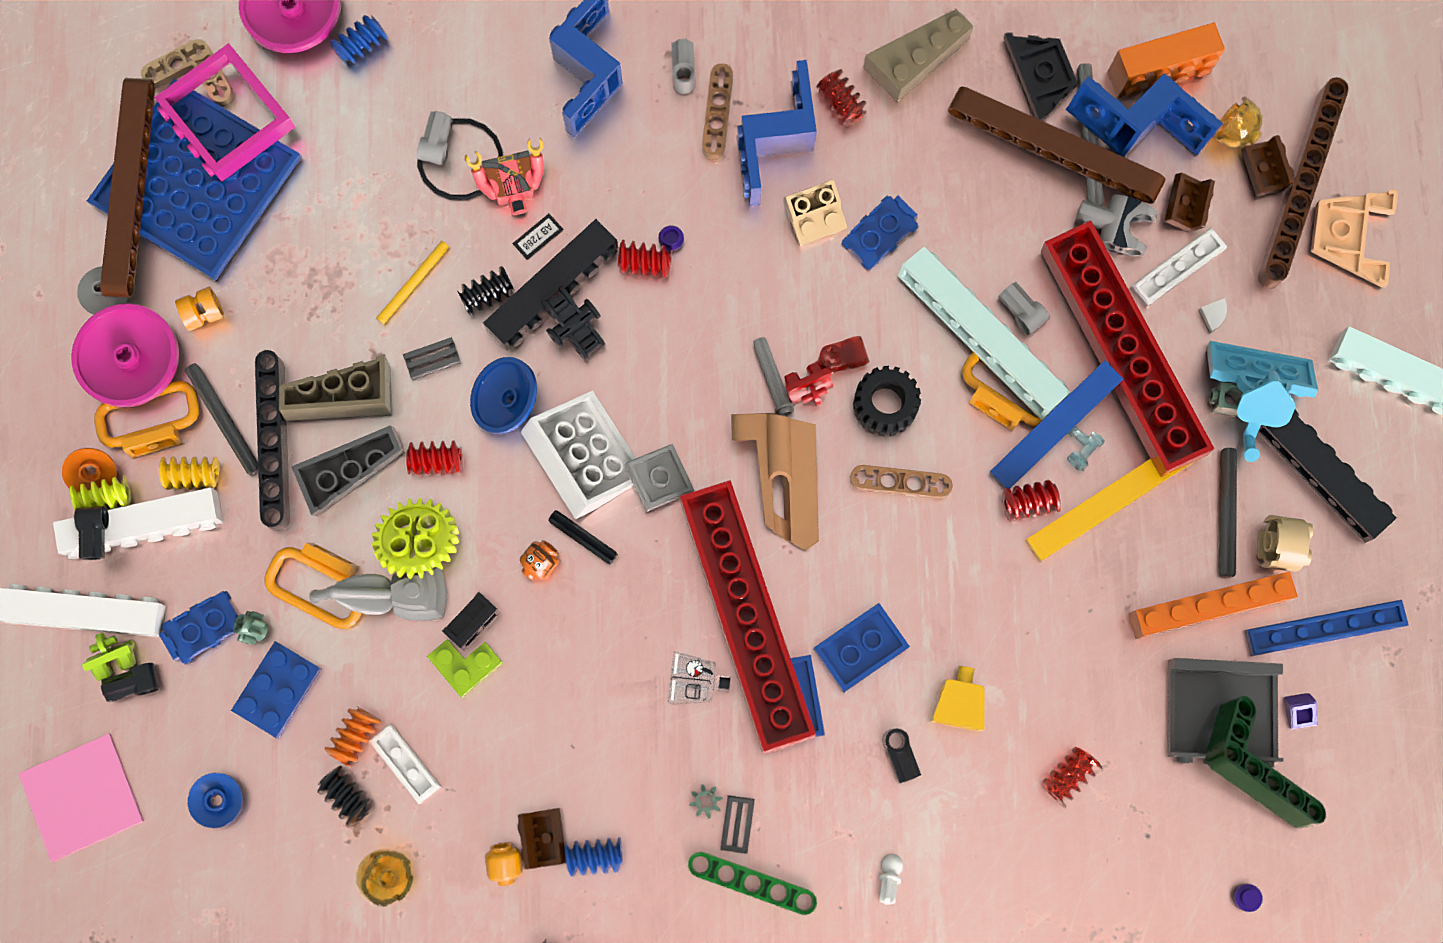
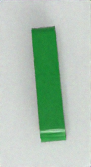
(764, 889)

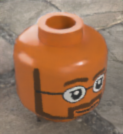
(539, 560)

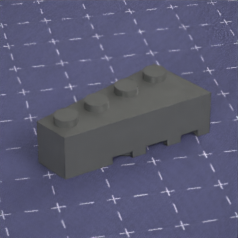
(341, 470)

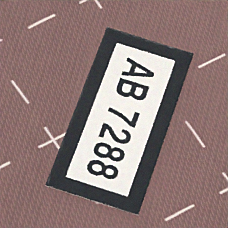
(537, 236)

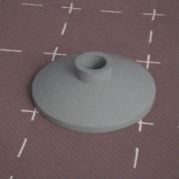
(89, 297)

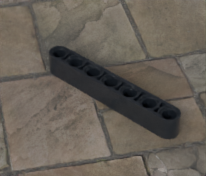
(279, 450)

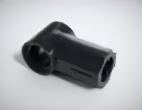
(91, 525)
(137, 681)
(901, 757)

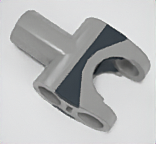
(1115, 222)

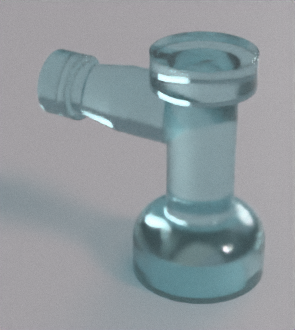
(1090, 443)

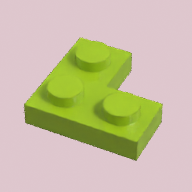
(461, 672)

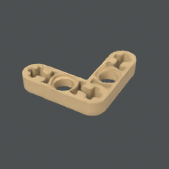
(190, 49)

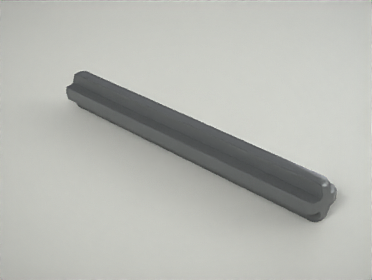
(222, 418)
(1228, 512)

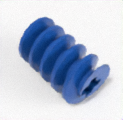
(358, 39)
(594, 857)

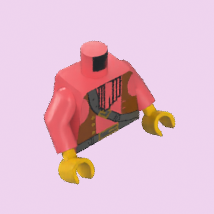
(510, 177)

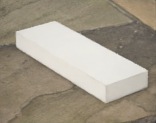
(405, 763)

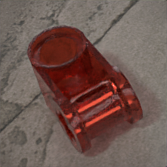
(847, 355)

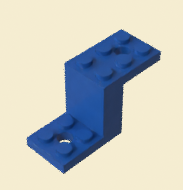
(586, 62)
(1161, 104)
(776, 133)

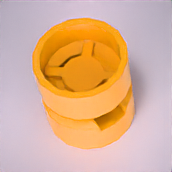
(191, 312)

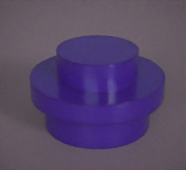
(671, 237)
(1248, 897)

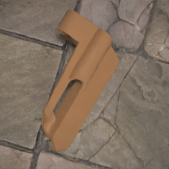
(788, 450)

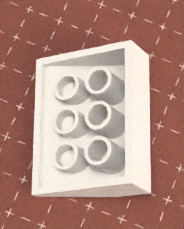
(581, 453)

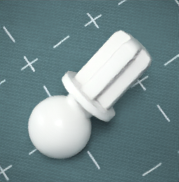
(891, 866)

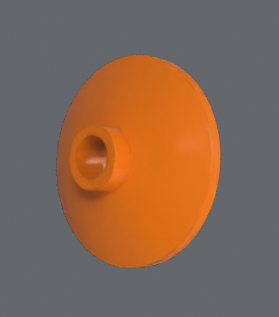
(75, 471)

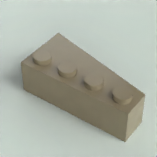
(915, 55)
(339, 393)

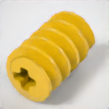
(187, 474)

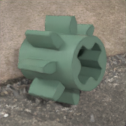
(250, 627)
(707, 809)

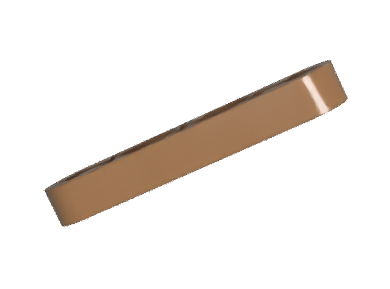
(717, 111)
(900, 486)

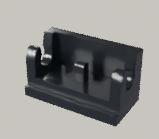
(471, 621)

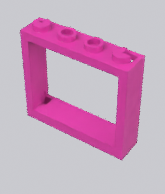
(252, 146)

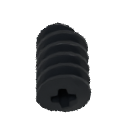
(486, 290)
(344, 797)

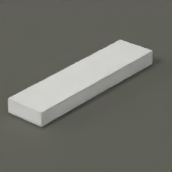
(1178, 267)

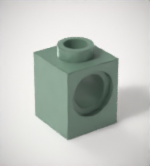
(1218, 401)

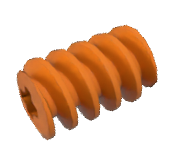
(352, 735)

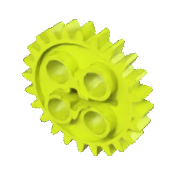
(392, 537)

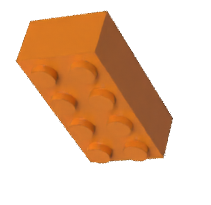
(1174, 55)

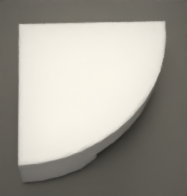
(1214, 314)

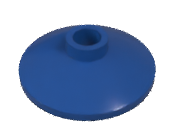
(202, 797)

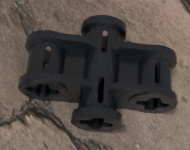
(573, 323)

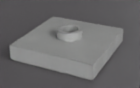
(659, 477)

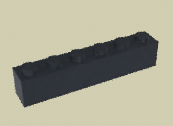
(566, 269)
(1330, 477)

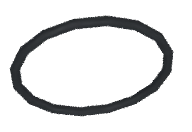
(460, 196)

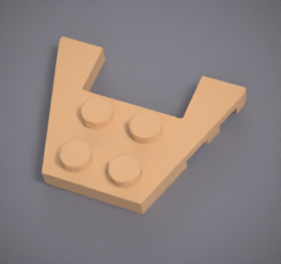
(1342, 229)

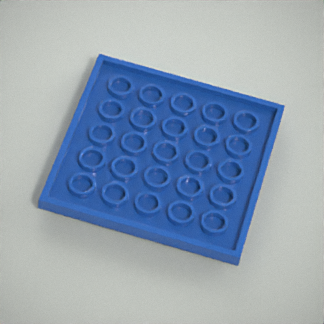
(185, 206)

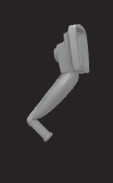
(376, 595)

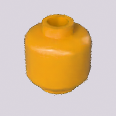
(503, 863)

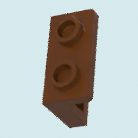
(1268, 166)
(1189, 202)
(541, 838)

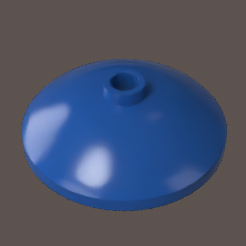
(503, 395)

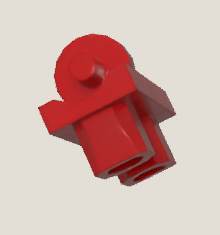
(810, 387)

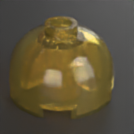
(1240, 125)
(384, 877)

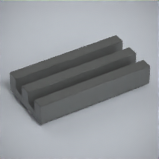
(429, 349)
(734, 848)

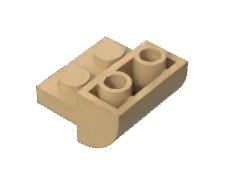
(815, 212)

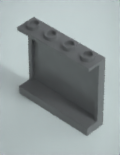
(1199, 690)

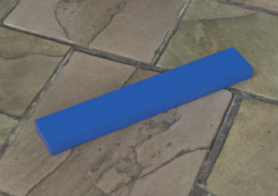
(1056, 425)
(1326, 627)

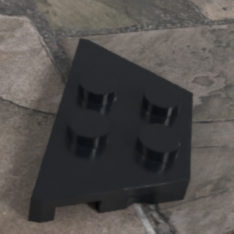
(1042, 71)

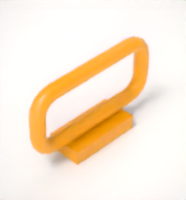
(992, 402)
(151, 438)
(322, 561)

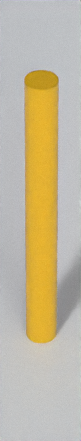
(412, 282)

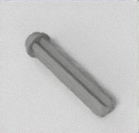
(773, 377)

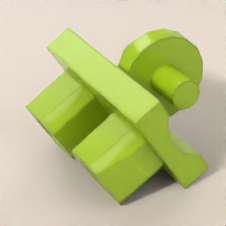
(99, 663)

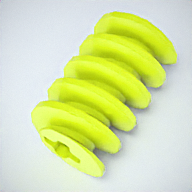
(106, 495)

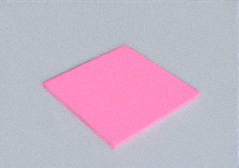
(80, 797)

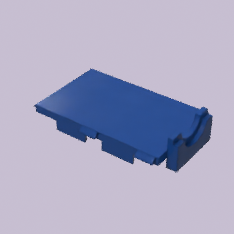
(881, 230)
(199, 628)

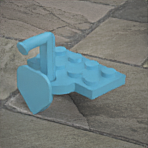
(1265, 383)

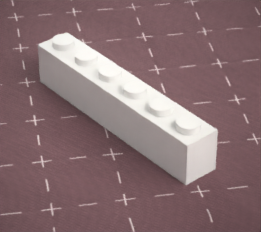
(148, 521)
(81, 612)

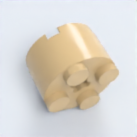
(1285, 543)

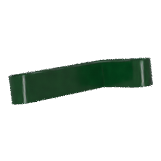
(1230, 758)

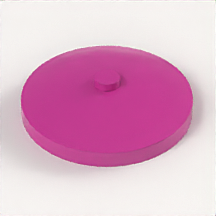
(289, 24)
(125, 355)

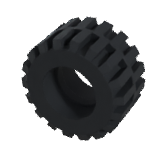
(894, 381)

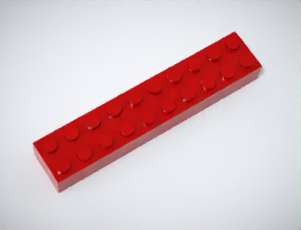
(1124, 340)
(747, 617)

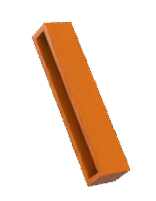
(1213, 605)

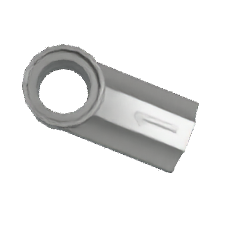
(683, 66)
(433, 144)
(1027, 313)

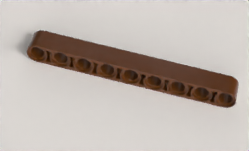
(1057, 145)
(1311, 174)
(127, 188)

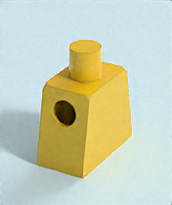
(961, 702)

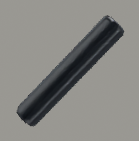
(582, 537)

